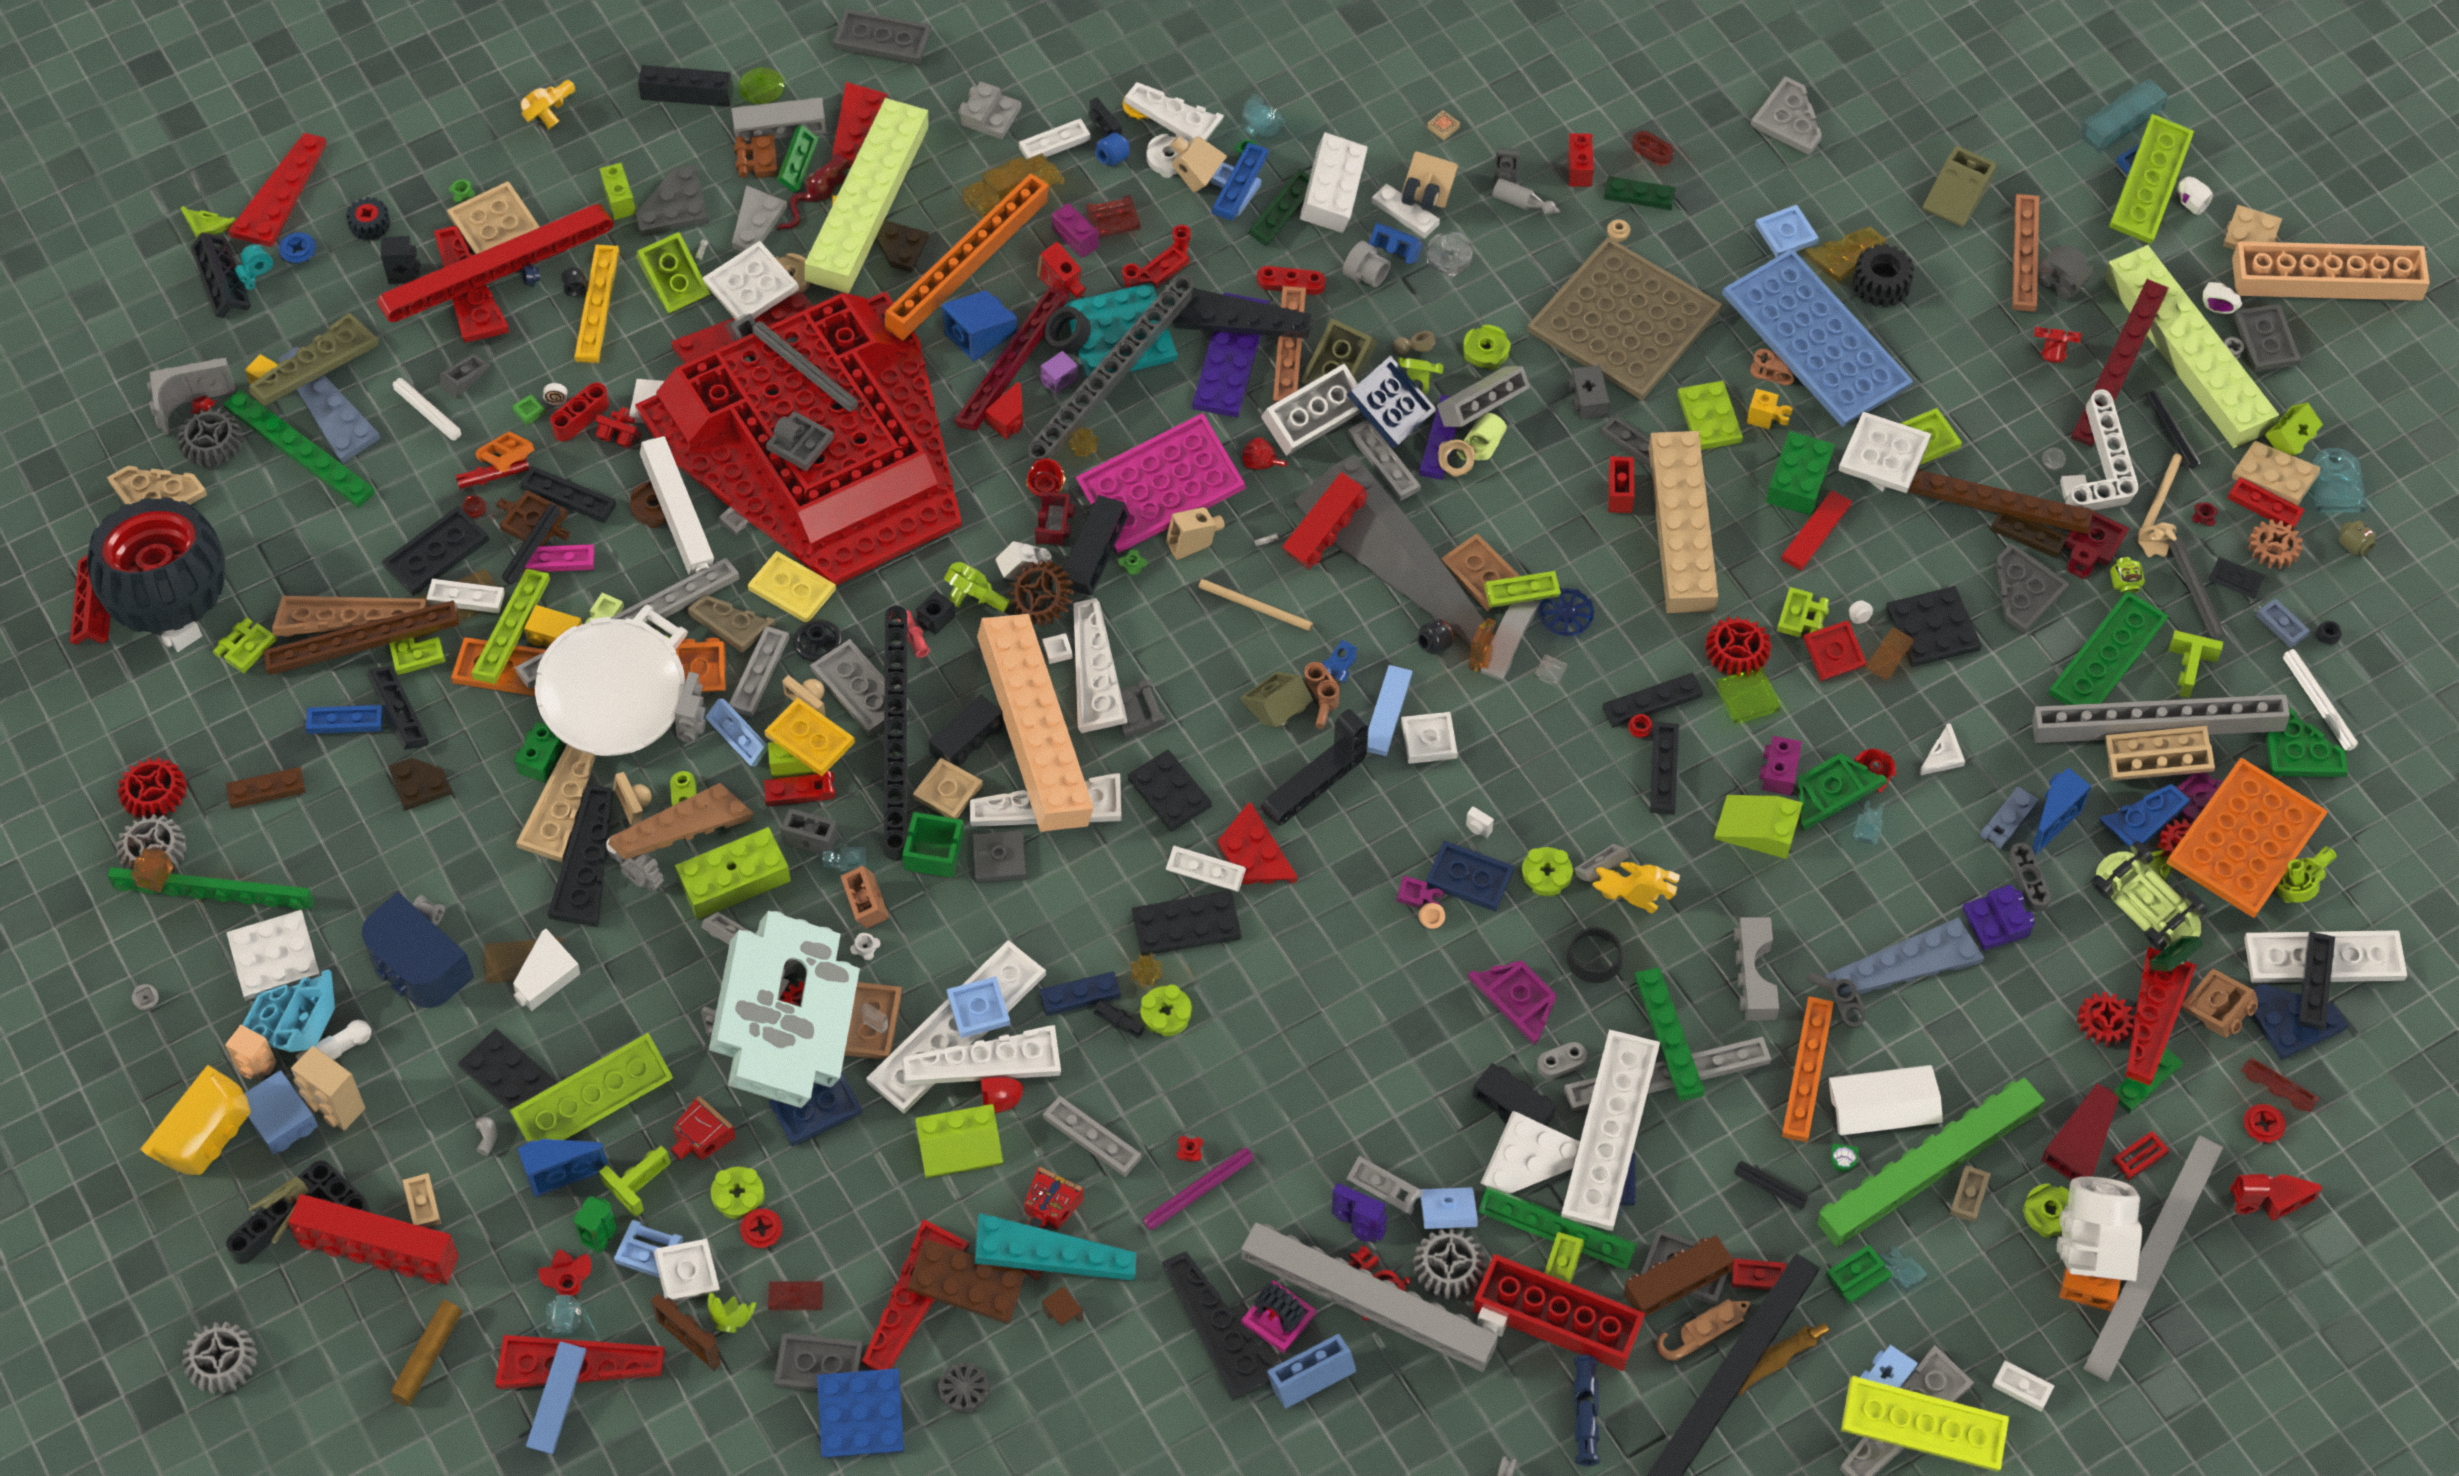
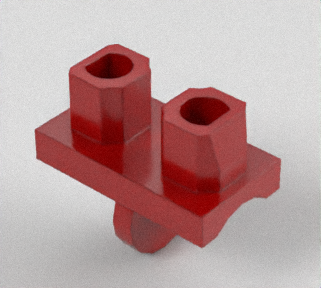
(608, 426)

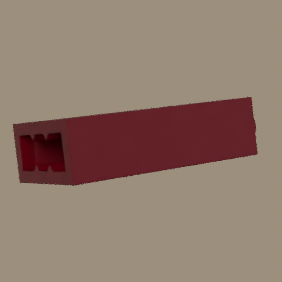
(2080, 1141)

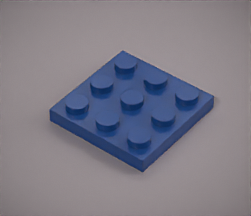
(860, 1413)

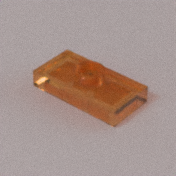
(1889, 653)

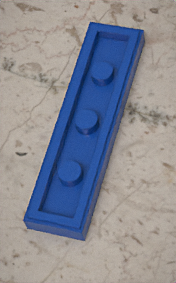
(1240, 181)

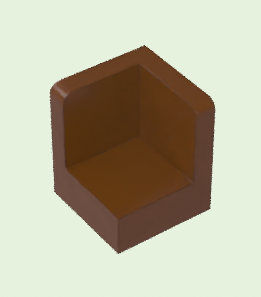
(1062, 1307)

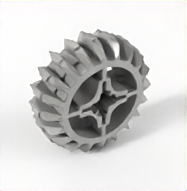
(150, 835)
(1426, 1261)
(198, 1357)

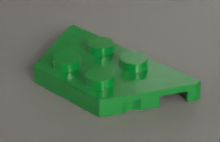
(1834, 787)

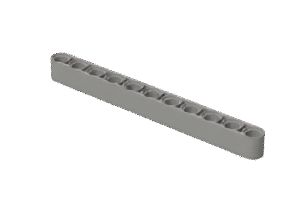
(2153, 1258)

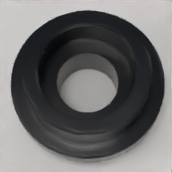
(2329, 627)

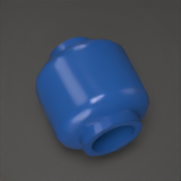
(1112, 149)

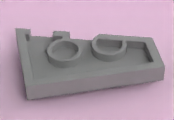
(756, 218)

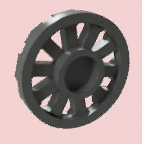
(963, 1387)

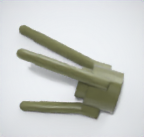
(290, 1191)

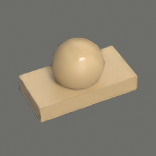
(810, 692)
(631, 798)

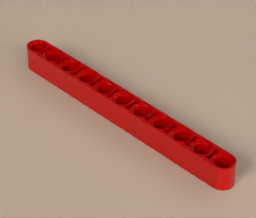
(494, 263)

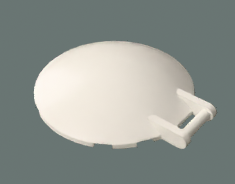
(611, 683)

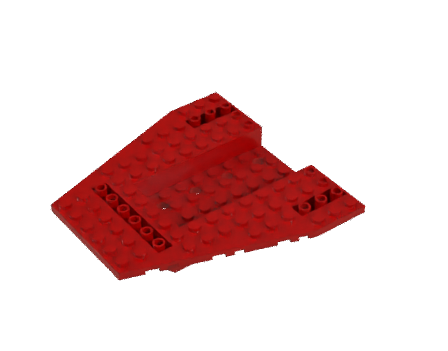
(864, 497)

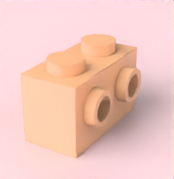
(250, 1053)

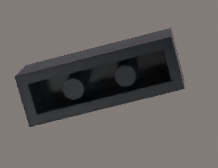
(967, 731)
(1507, 1094)

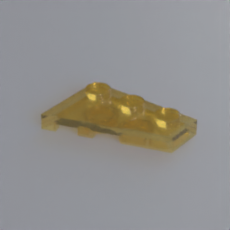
(1840, 257)

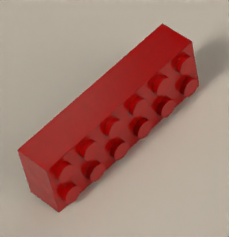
(373, 1239)
(1560, 1312)

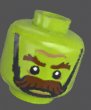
(2127, 575)

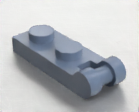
(2009, 817)

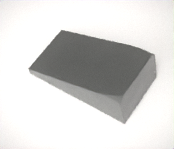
(462, 375)

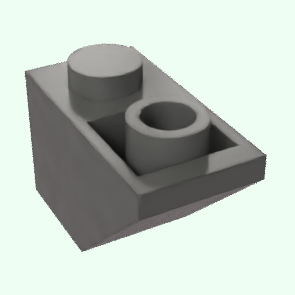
(1506, 163)

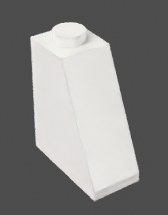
(544, 972)

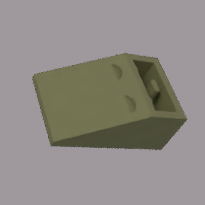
(1960, 186)

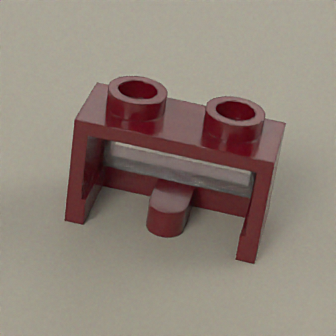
(1053, 518)

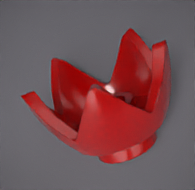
(1887, 764)

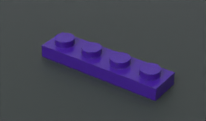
(1430, 464)

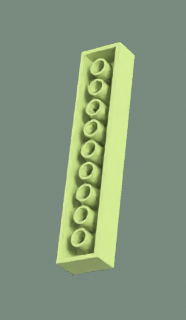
(866, 196)
(2195, 350)

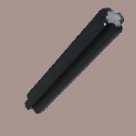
(2173, 429)
(531, 544)

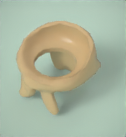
(1446, 447)
(2155, 538)

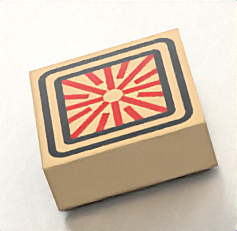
(1443, 125)

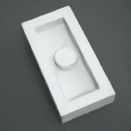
(2023, 1386)

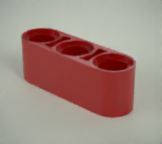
(579, 411)

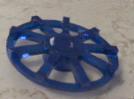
(1567, 612)

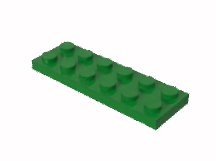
(2109, 652)

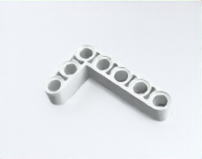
(2109, 459)

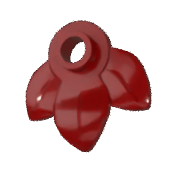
(565, 1270)

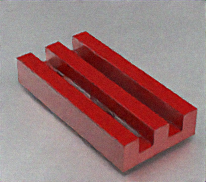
(2124, 1167)

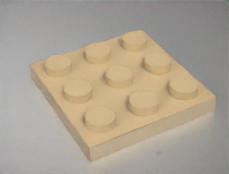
(492, 218)

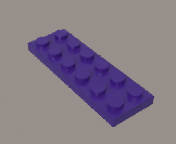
(1226, 370)

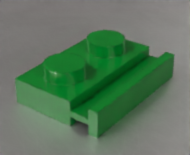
(1859, 1274)

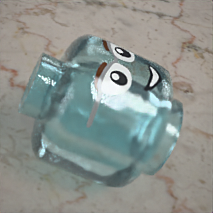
(563, 1315)

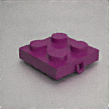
(2199, 790)

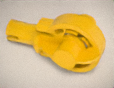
(540, 101)

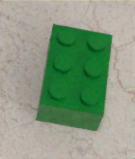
(1800, 473)

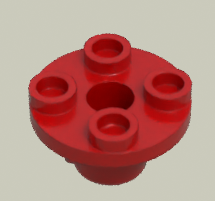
(2056, 343)

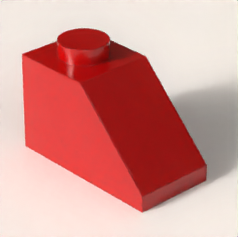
(1006, 413)
(2288, 1195)

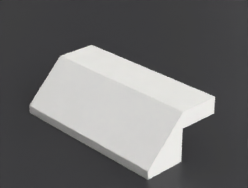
(1886, 1100)

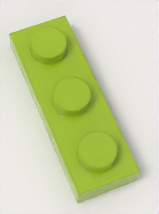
(1522, 589)

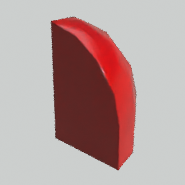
(1001, 1092)

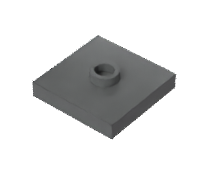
(999, 856)

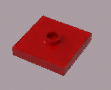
(1834, 650)

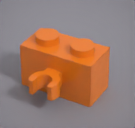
(2090, 1290)

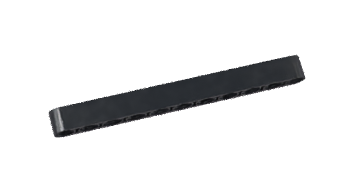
(895, 742)
(1736, 1368)

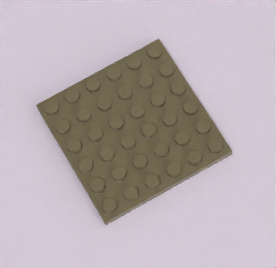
(1624, 318)

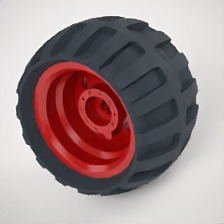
(156, 565)

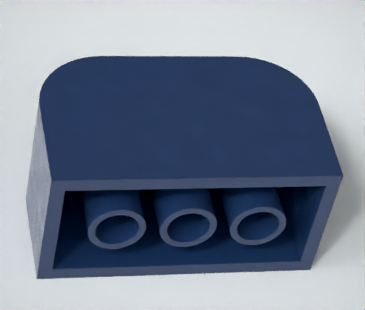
(414, 954)

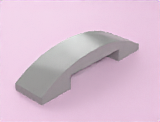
(1509, 636)

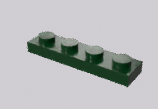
(1281, 209)

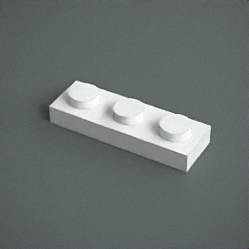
(1055, 140)
(1411, 216)
(466, 595)
(1206, 869)

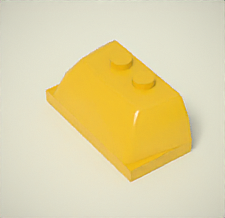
(199, 1124)

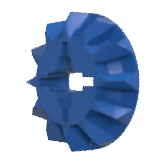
(294, 241)

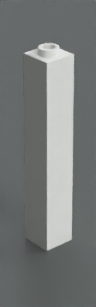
(676, 505)

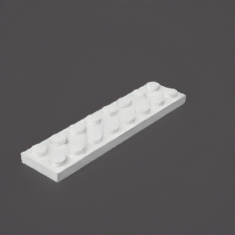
(1015, 976)
(1610, 1130)

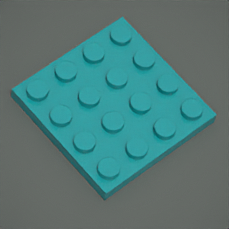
(1111, 318)

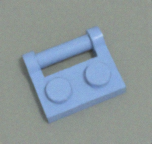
(639, 1254)

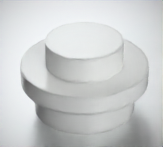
(1860, 612)

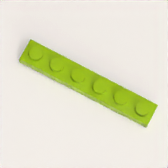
(510, 626)

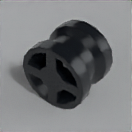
(574, 282)

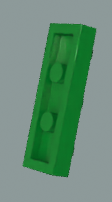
(797, 159)
(2133, 1093)

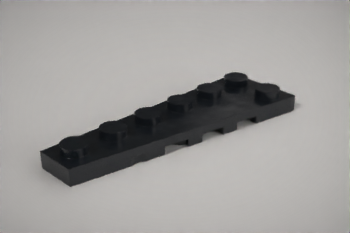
(1235, 315)
(582, 873)
(1228, 1344)

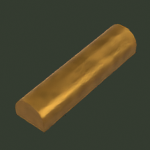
(425, 1353)

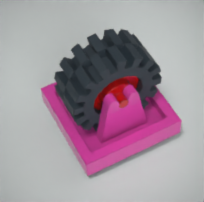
(1278, 1316)

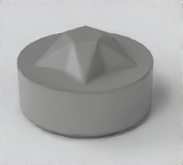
(145, 997)

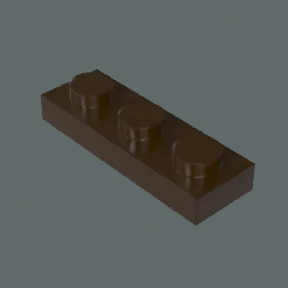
(2029, 534)

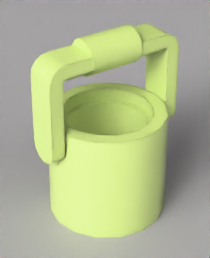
(1484, 436)

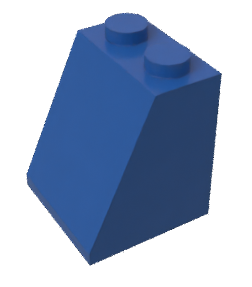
(977, 323)

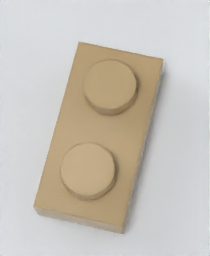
(422, 1201)

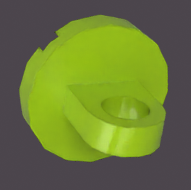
(1421, 371)

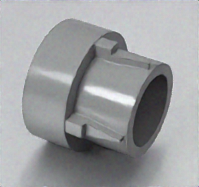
(1366, 265)

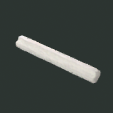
(426, 409)

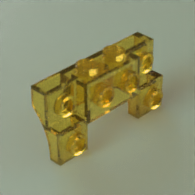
(1000, 181)

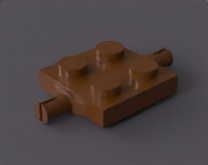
(524, 515)

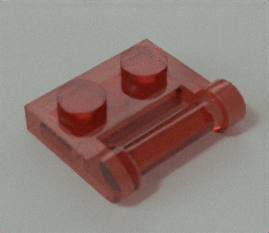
(1114, 221)

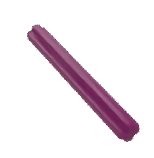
(1197, 1189)

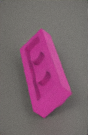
(562, 558)

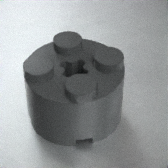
(2065, 271)

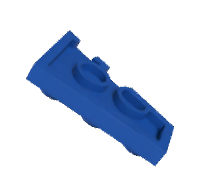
(2147, 817)

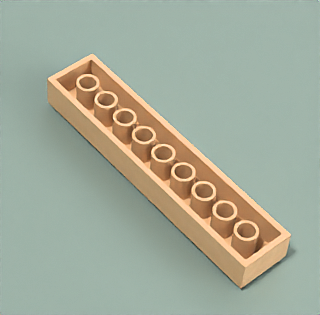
(1035, 723)

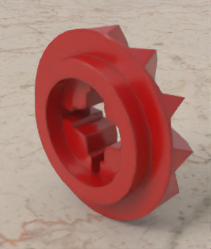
(2270, 1116)
(769, 1220)

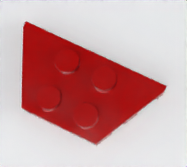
(1253, 847)

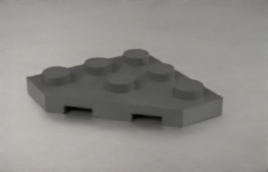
(674, 203)
(2026, 588)

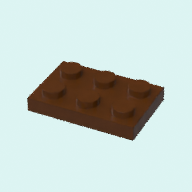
(685, 1330)

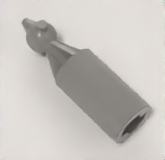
(1521, 197)

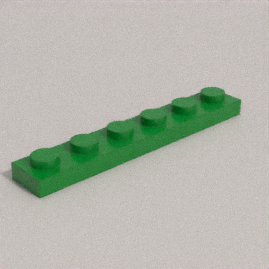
(1669, 1034)
(1547, 1223)

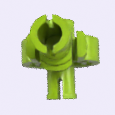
(972, 582)
(2305, 877)

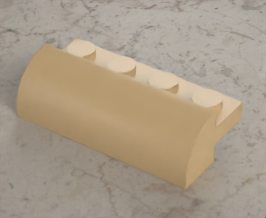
(2159, 753)

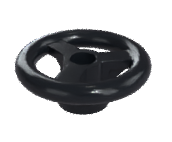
(815, 629)

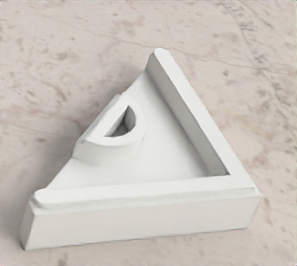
(1944, 754)

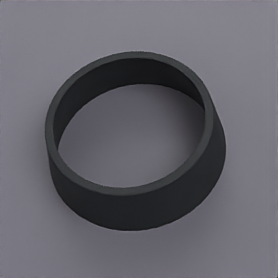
(1589, 975)

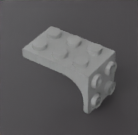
(184, 383)

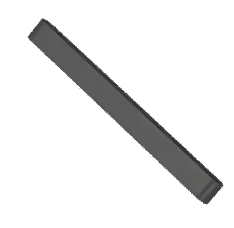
(1114, 361)

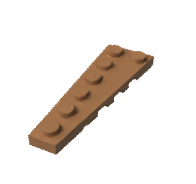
(325, 614)
(692, 816)

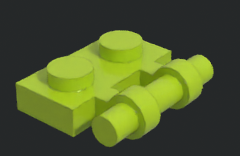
(1795, 611)
(248, 648)

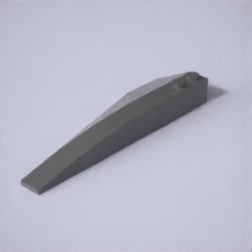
(1396, 551)

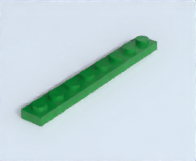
(299, 448)
(220, 889)

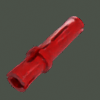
(489, 473)

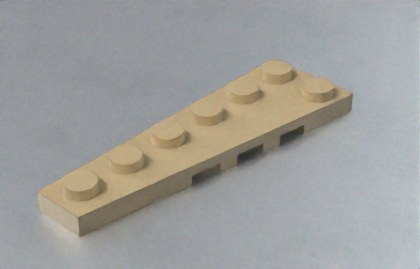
(558, 807)

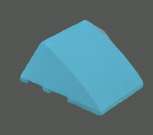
(293, 1015)

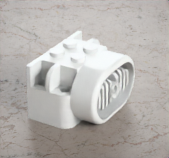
(2101, 1229)

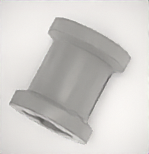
(430, 910)

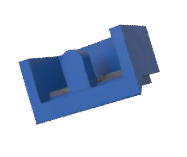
(1396, 242)

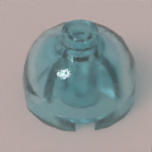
(1260, 118)

